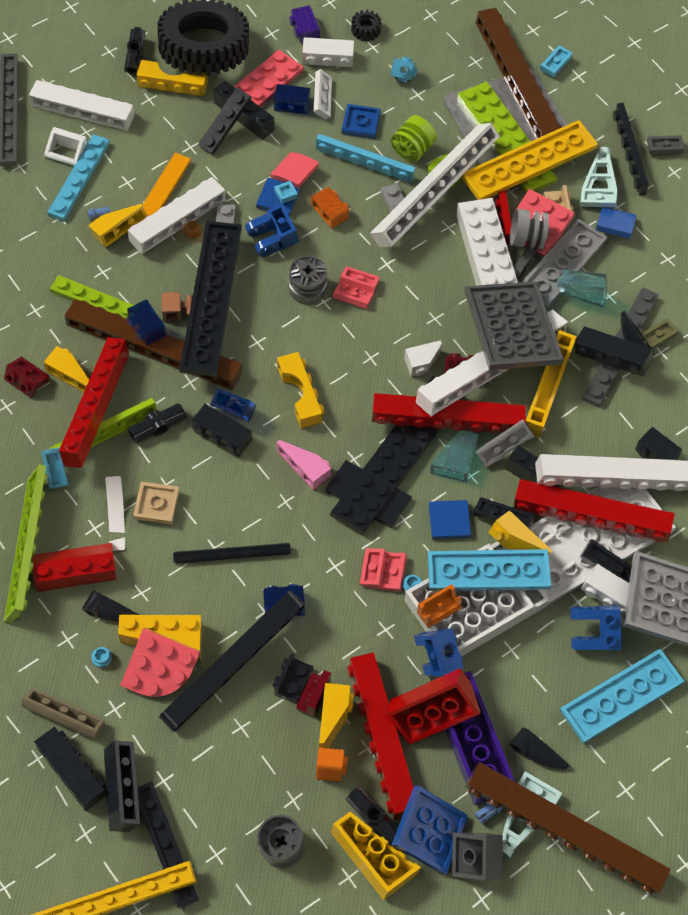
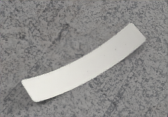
(115, 510)

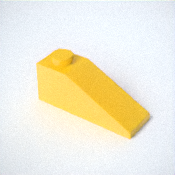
(117, 223)
(66, 368)
(515, 535)

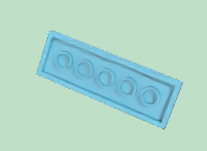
(489, 570)
(621, 696)

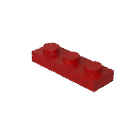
(504, 216)

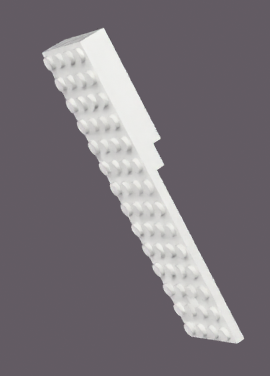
(495, 611)

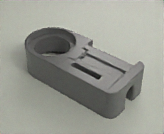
(524, 261)

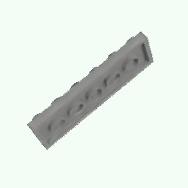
(569, 253)

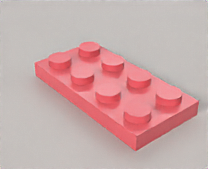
(263, 80)

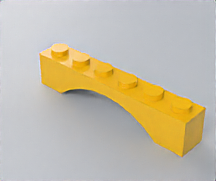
(548, 386)

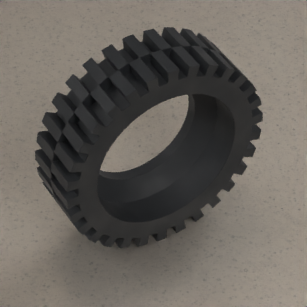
(203, 56)

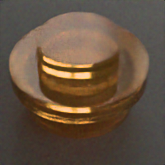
(192, 229)

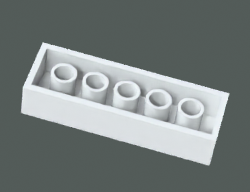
(485, 242)

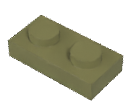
(660, 333)

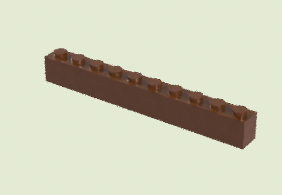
(516, 73)
(166, 350)
(567, 828)

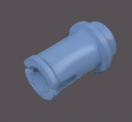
(93, 214)
(489, 811)

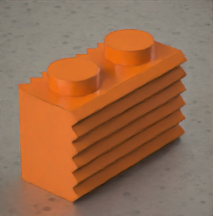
(330, 207)
(331, 764)

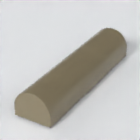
(63, 713)

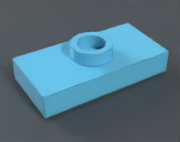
(54, 468)

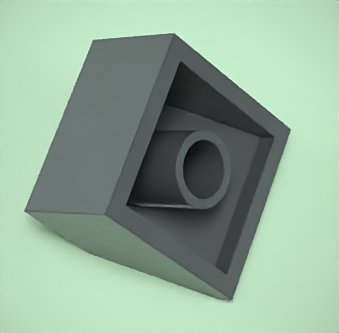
(477, 856)

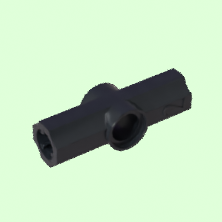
(134, 50)
(157, 423)
(364, 806)

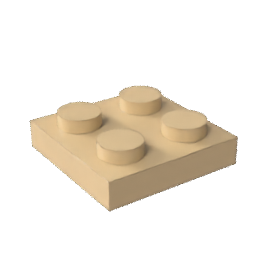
(156, 503)

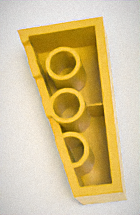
(181, 628)
(375, 858)

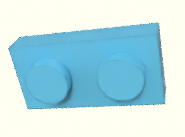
(556, 61)

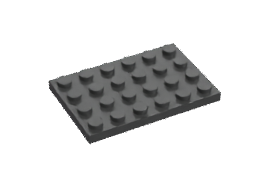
(513, 325)

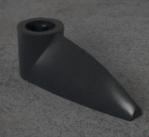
(631, 331)
(104, 607)
(535, 749)

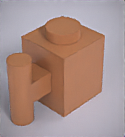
(173, 306)

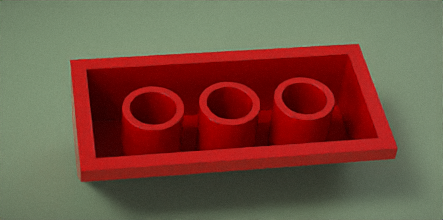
(74, 567)
(434, 706)

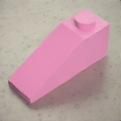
(305, 463)

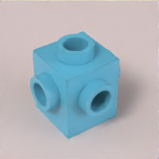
(397, 69)

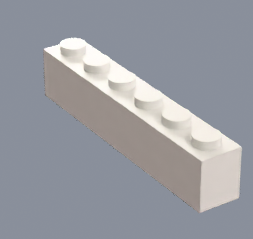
(81, 105)
(176, 214)

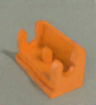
(439, 606)

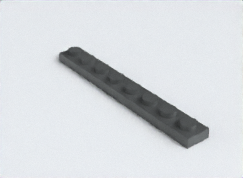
(8, 109)
(606, 373)

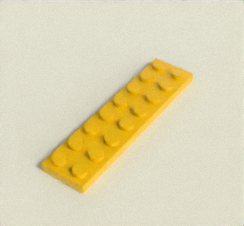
(529, 160)

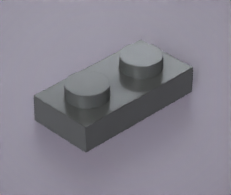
(665, 144)

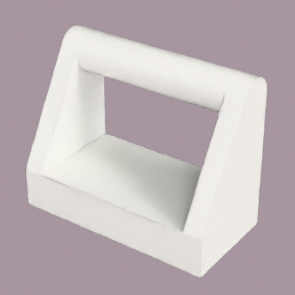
(68, 140)

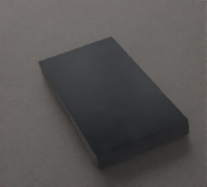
(390, 511)

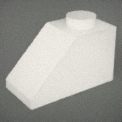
(422, 358)

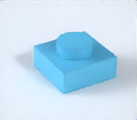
(286, 192)

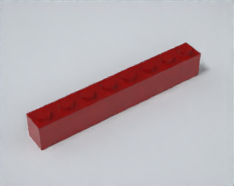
(94, 403)
(458, 416)
(594, 511)
(383, 733)

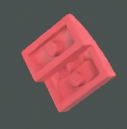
(295, 168)
(356, 287)
(383, 570)

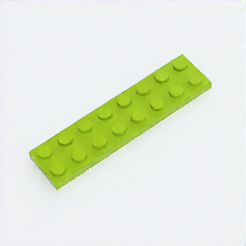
(486, 107)
(25, 544)

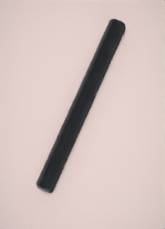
(231, 553)

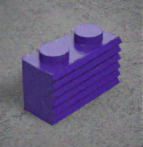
(304, 23)

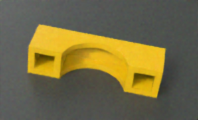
(151, 76)
(293, 371)

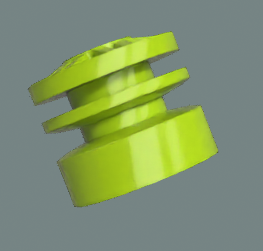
(413, 138)

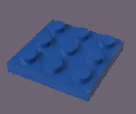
(428, 829)

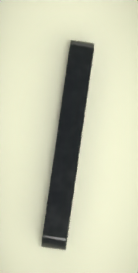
(231, 661)

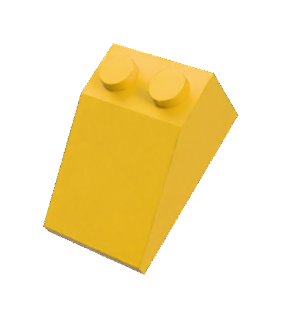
(336, 705)

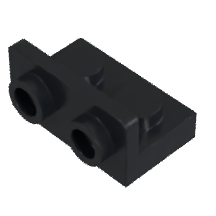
(292, 679)

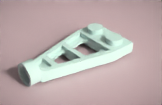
(600, 197)
(543, 790)

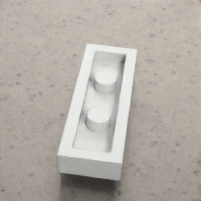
(322, 94)

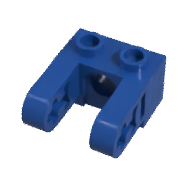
(276, 219)
(610, 627)
(435, 643)

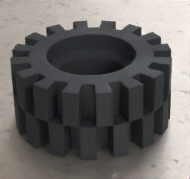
(366, 32)

